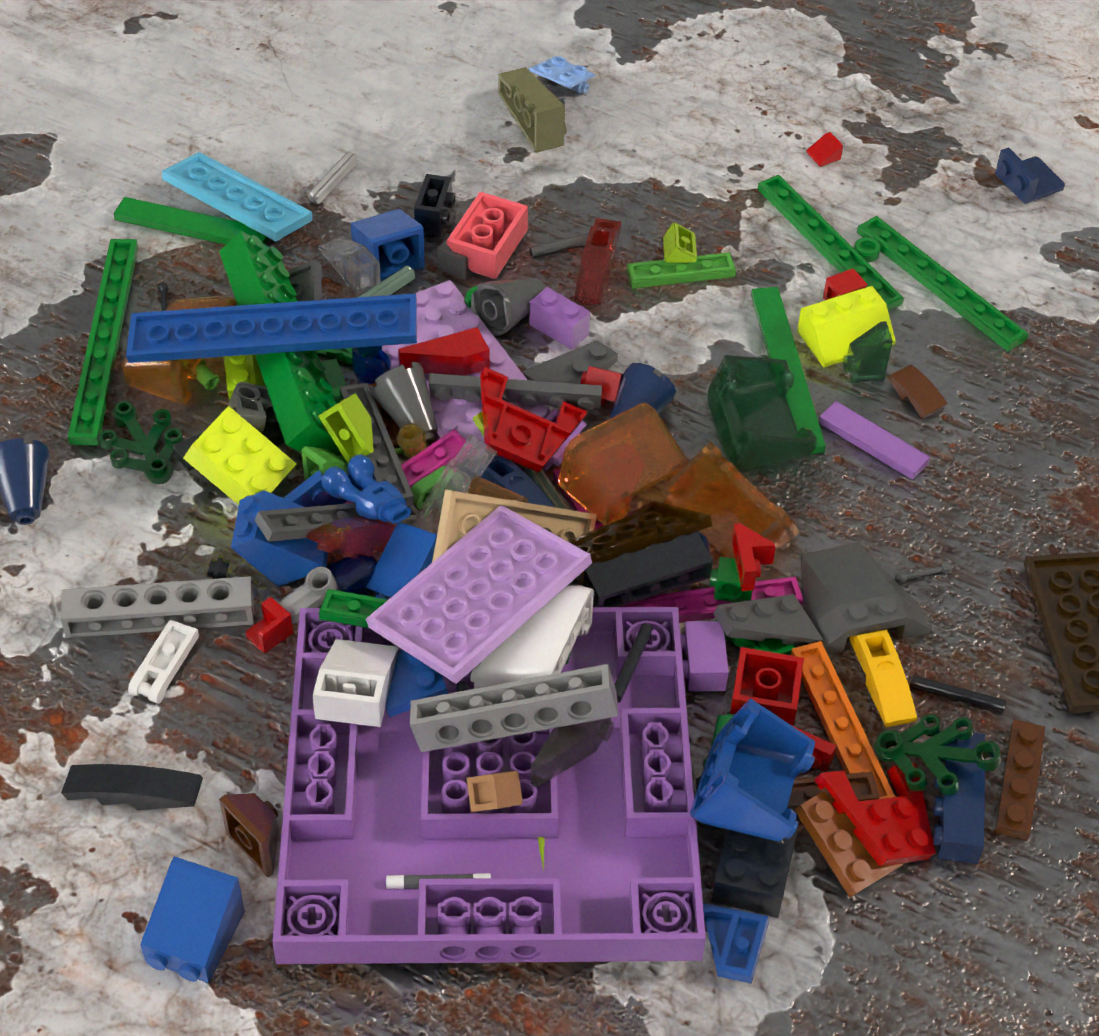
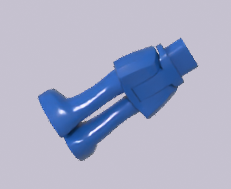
(372, 498)

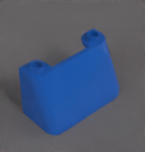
(753, 775)

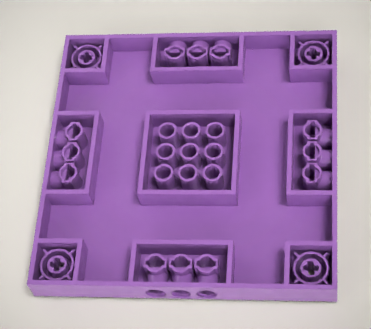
(377, 806)

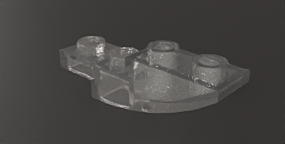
(457, 476)

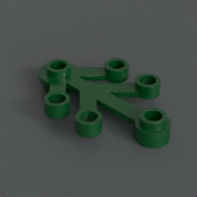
(156, 468)
(933, 750)

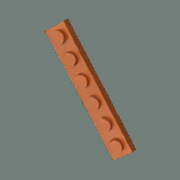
(839, 716)

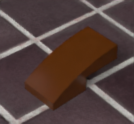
(920, 391)

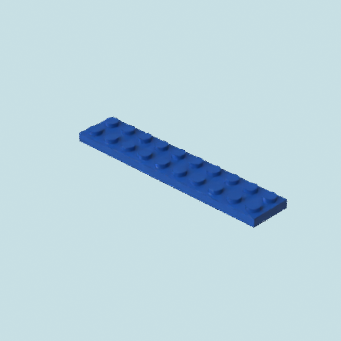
(272, 328)

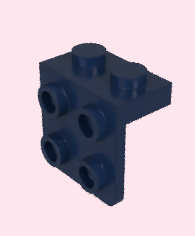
(1027, 178)

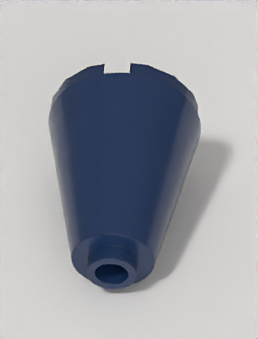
(642, 386)
(23, 478)

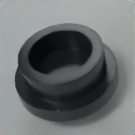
(218, 568)

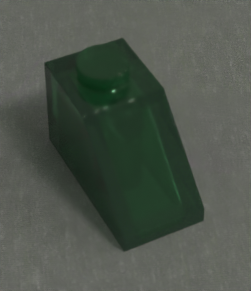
(869, 355)

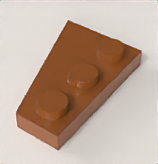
(839, 844)

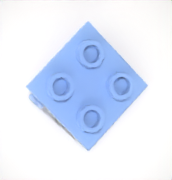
(564, 73)

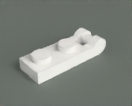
(163, 661)

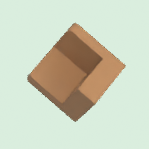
(494, 791)

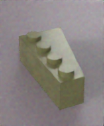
(533, 108)

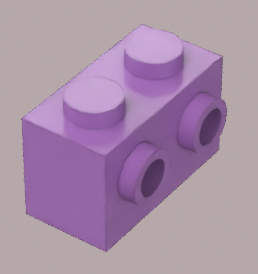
(559, 318)
(704, 656)

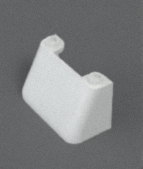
(541, 642)

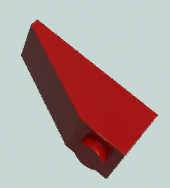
(451, 354)

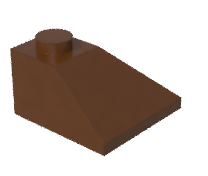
(252, 828)

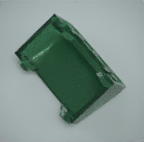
(754, 413)

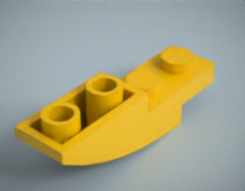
(885, 677)

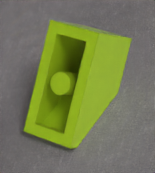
(349, 427)

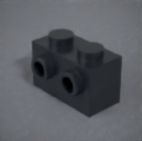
(434, 203)

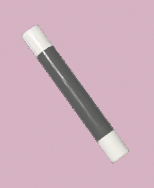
(412, 881)

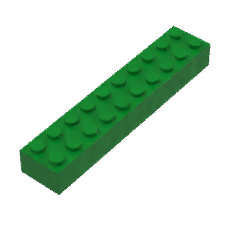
(292, 378)

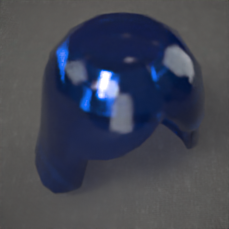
(371, 365)
(354, 573)

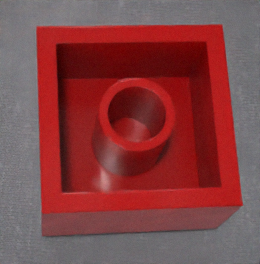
(770, 681)

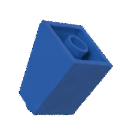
(392, 239)
(403, 558)
(277, 560)
(192, 920)

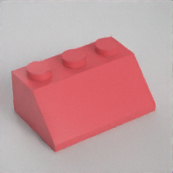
(489, 233)

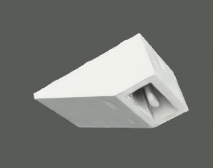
(354, 682)

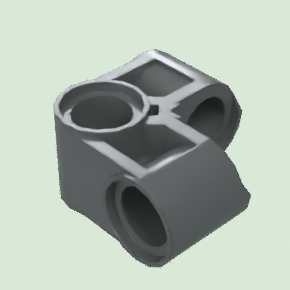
(253, 404)

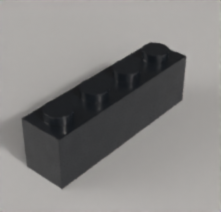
(649, 572)

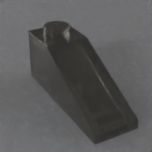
(567, 747)

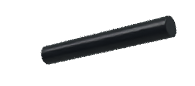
(632, 660)
(958, 693)

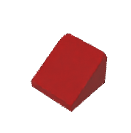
(826, 150)

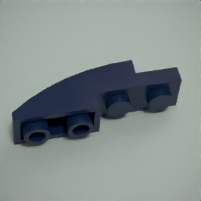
(509, 476)

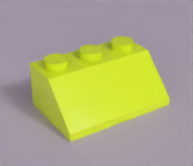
(836, 322)

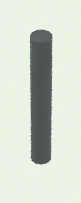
(558, 245)

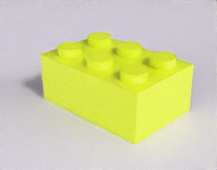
(238, 457)

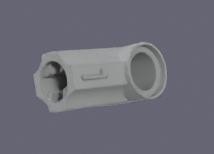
(310, 593)

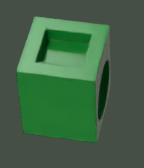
(727, 582)

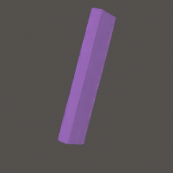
(874, 440)

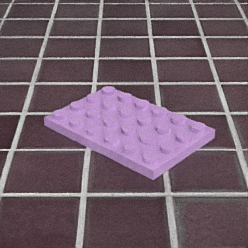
(478, 593)

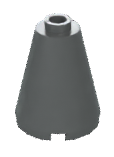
(504, 302)
(406, 398)

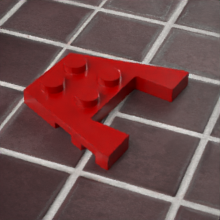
(519, 433)
(889, 828)

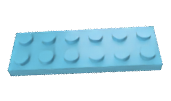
(237, 196)

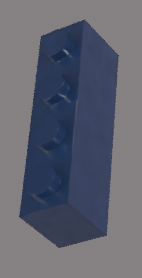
(963, 813)

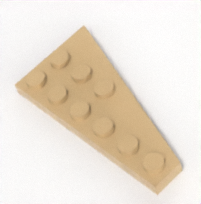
(466, 510)

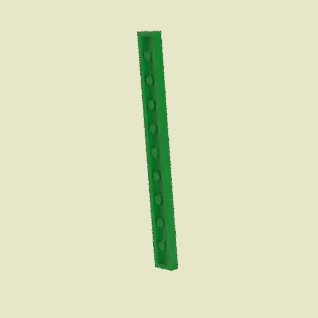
(103, 343)

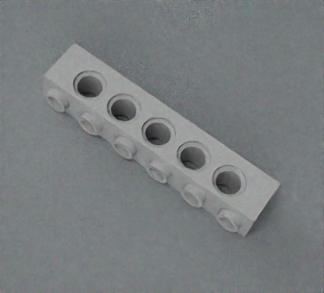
(151, 606)
(514, 708)

